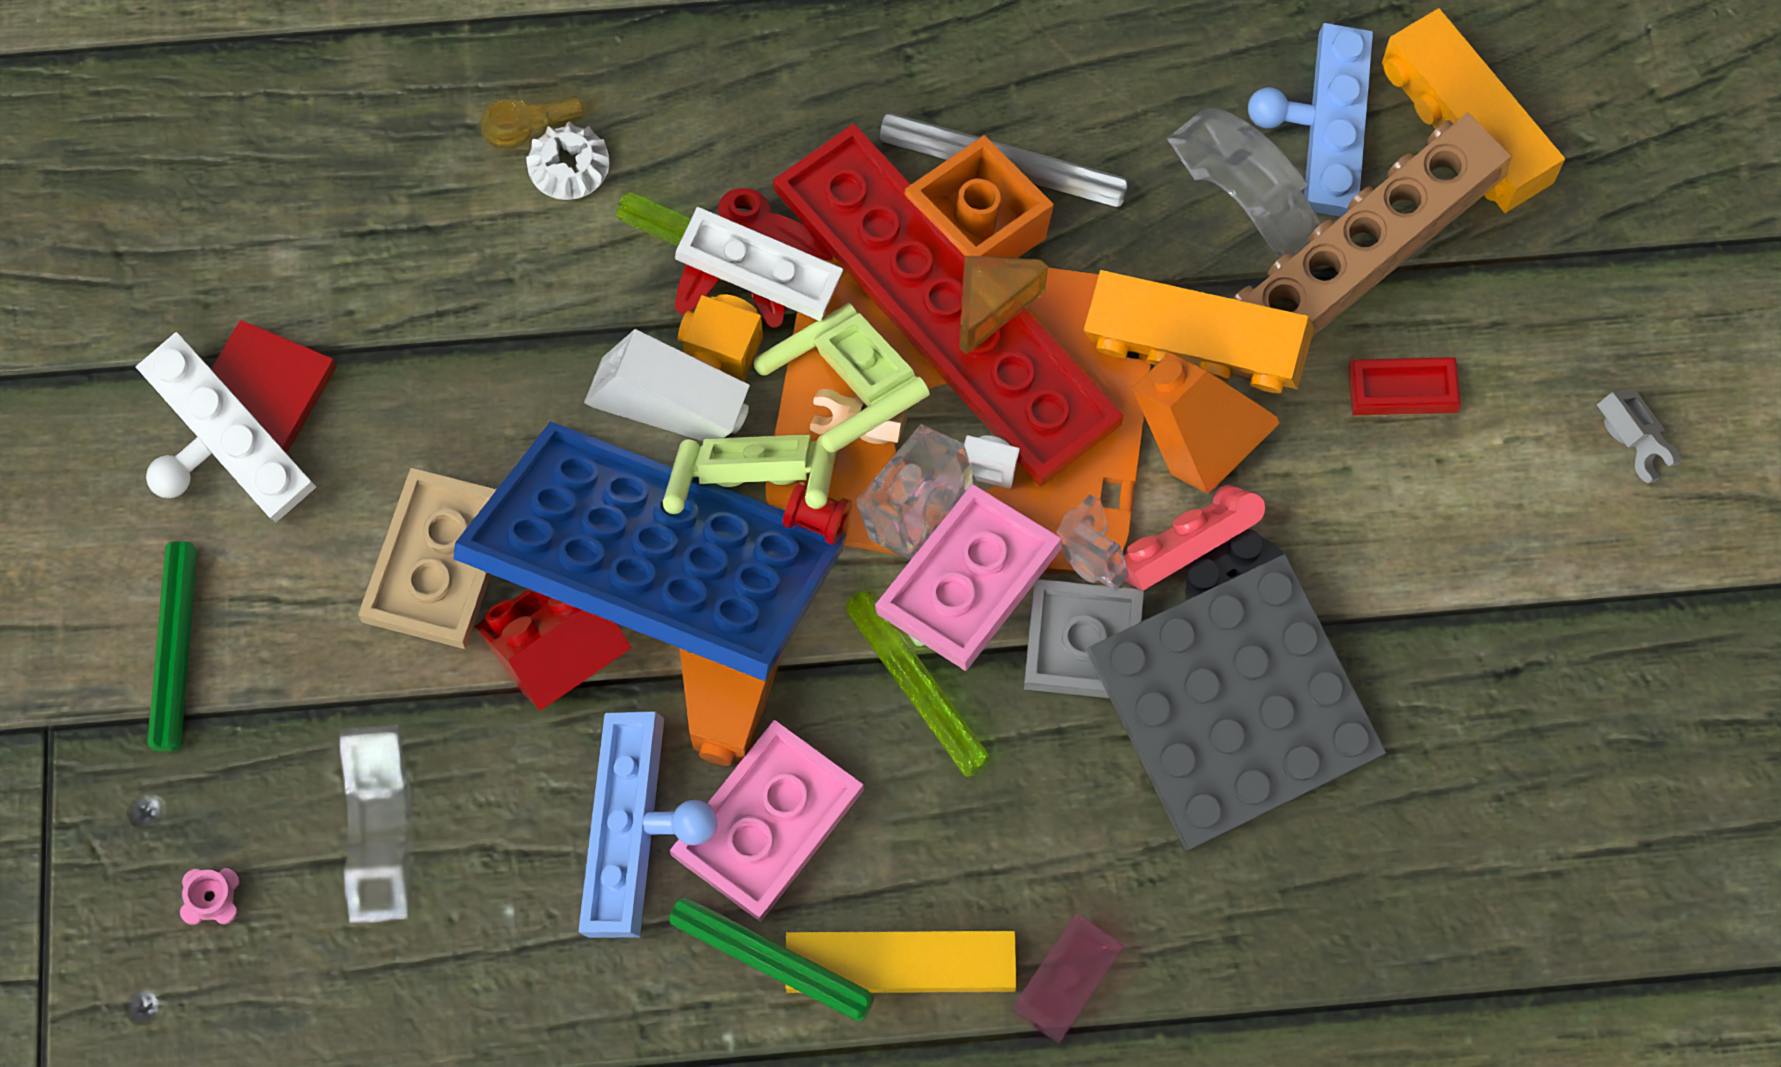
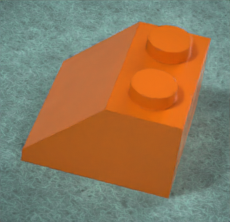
(983, 203)

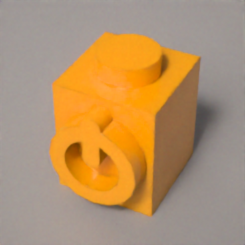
(723, 334)

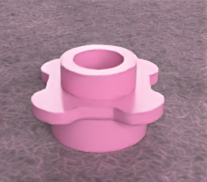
(197, 884)

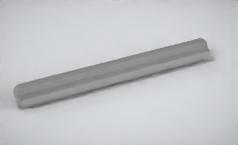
(1038, 168)

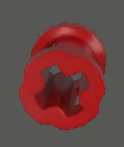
(826, 521)

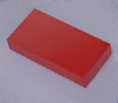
(1404, 386)

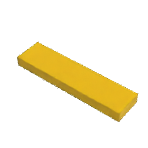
(914, 959)

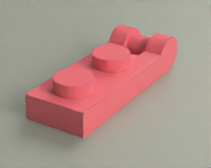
(1192, 536)

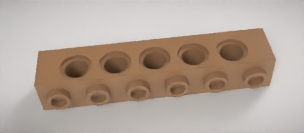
(1458, 146)

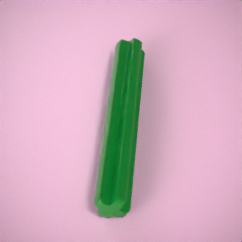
(172, 647)
(772, 959)

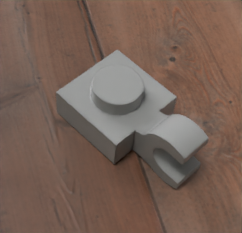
(1635, 425)

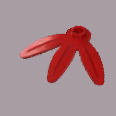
(759, 219)

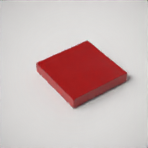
(273, 379)

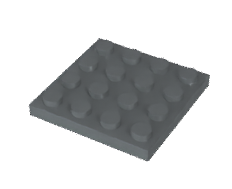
(1235, 702)

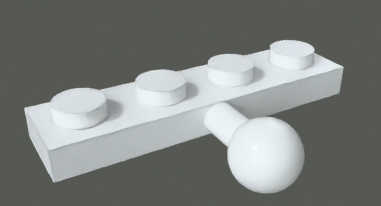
(222, 429)

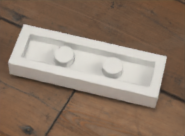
(758, 263)

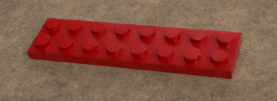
(1013, 379)

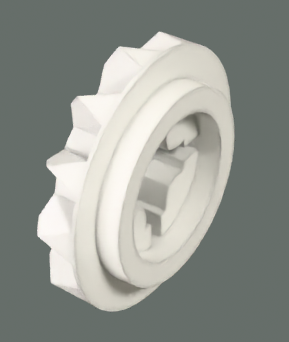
(559, 180)

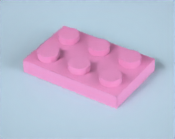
(968, 577)
(770, 820)

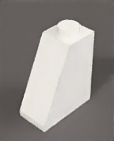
(667, 389)

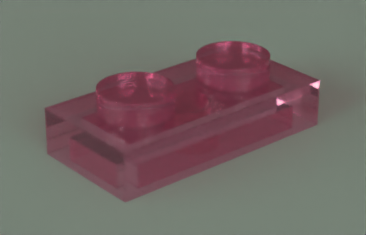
(1067, 978)

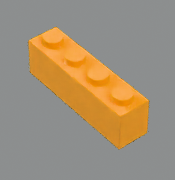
(1451, 79)
(1200, 328)

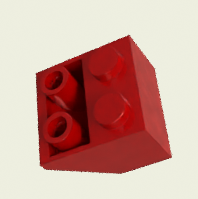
(549, 644)

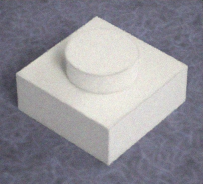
(992, 460)

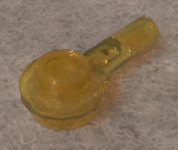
(510, 122)

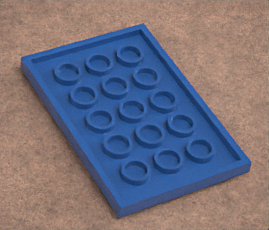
(595, 535)

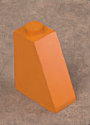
(1200, 421)
(722, 707)

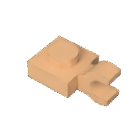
(846, 407)

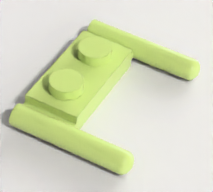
(862, 362)
(751, 459)

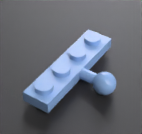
(1334, 117)
(624, 825)

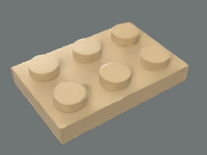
(416, 579)

